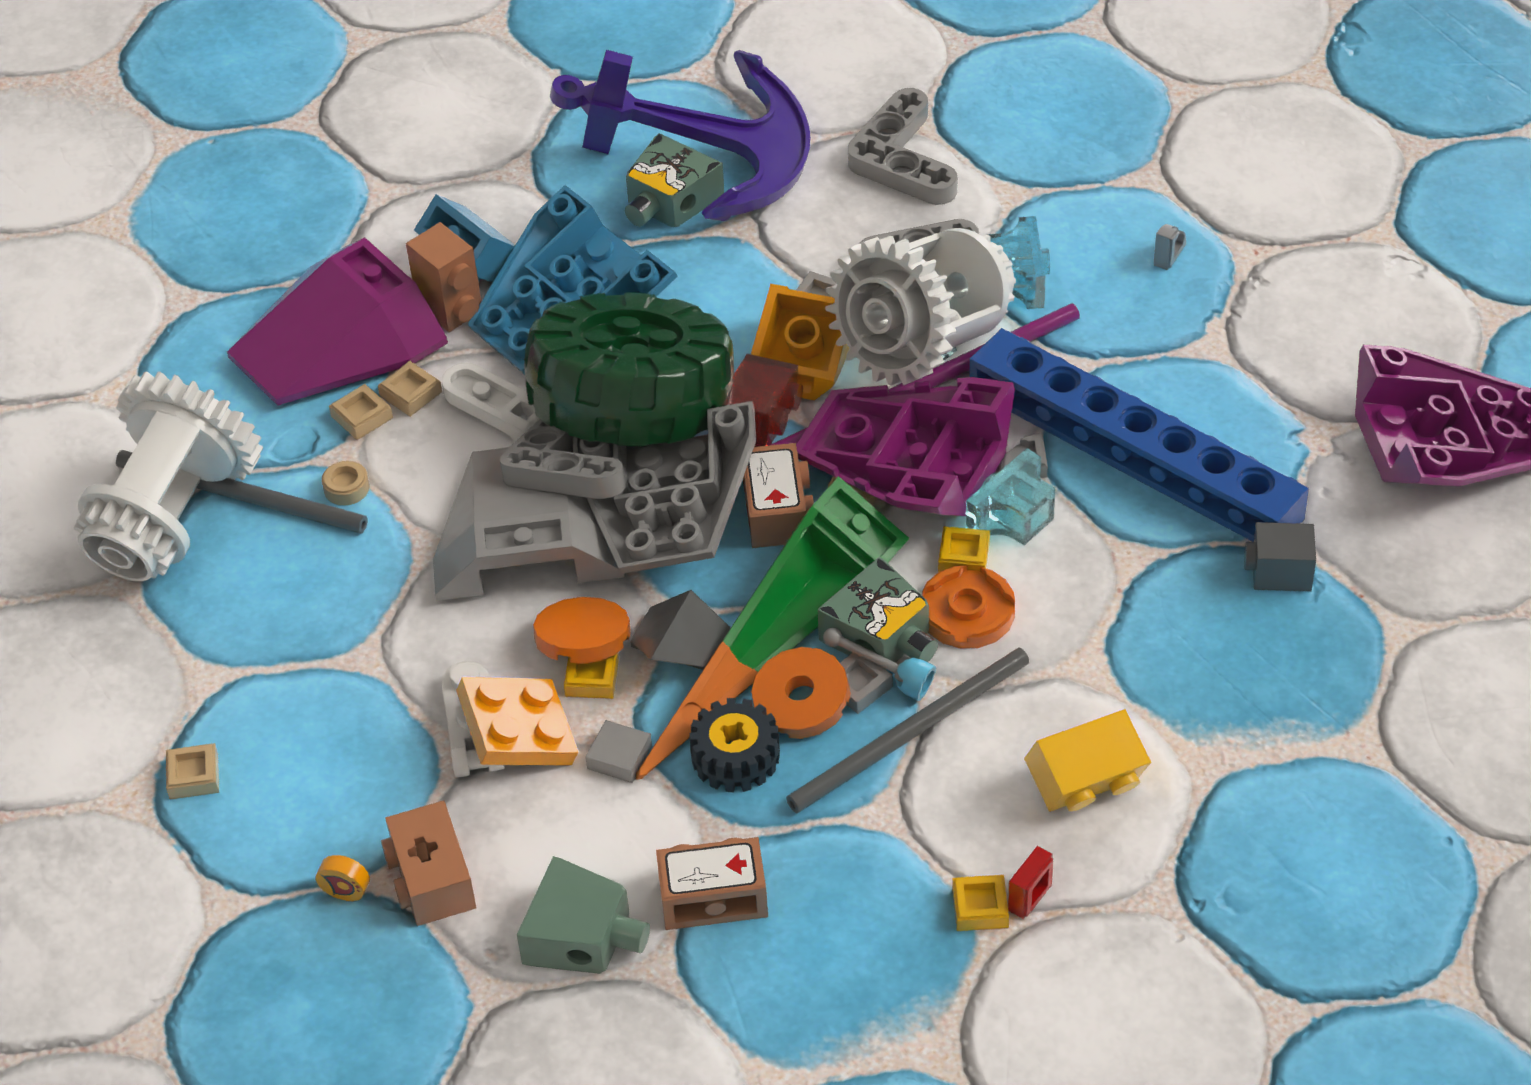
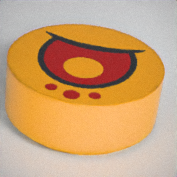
(342, 878)

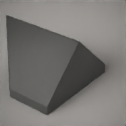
(680, 631)

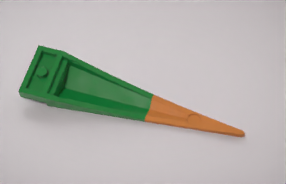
(820, 557)

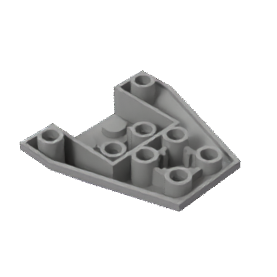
(675, 492)
(514, 527)

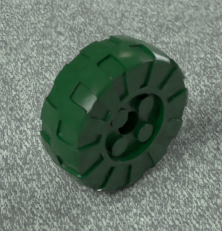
(627, 368)

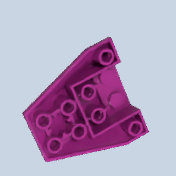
(338, 326)
(1440, 419)

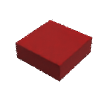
(1030, 882)

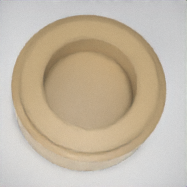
(345, 483)

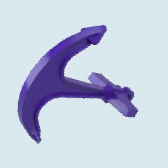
(772, 144)

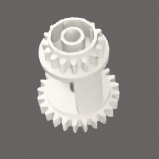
(917, 300)
(179, 440)

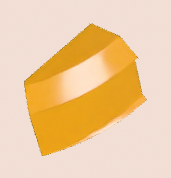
(798, 332)

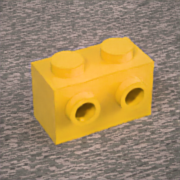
(1088, 761)

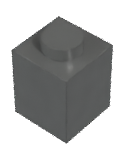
(1282, 556)

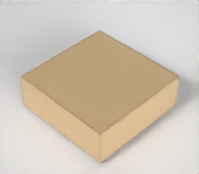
(410, 388)
(361, 411)
(192, 771)

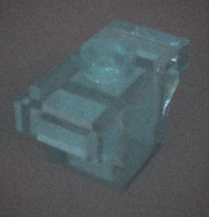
(1028, 260)
(1013, 500)

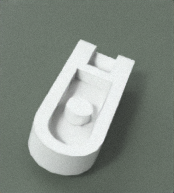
(488, 398)
(458, 729)

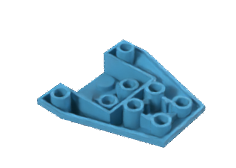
(558, 260)

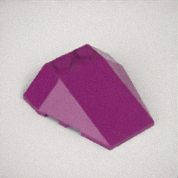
(915, 445)

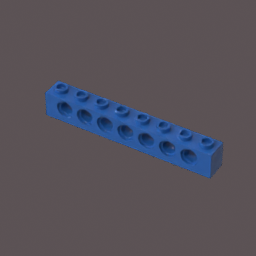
(1140, 438)

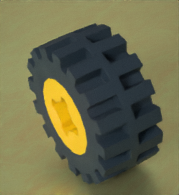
(748, 756)

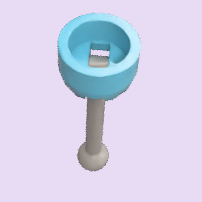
(911, 676)

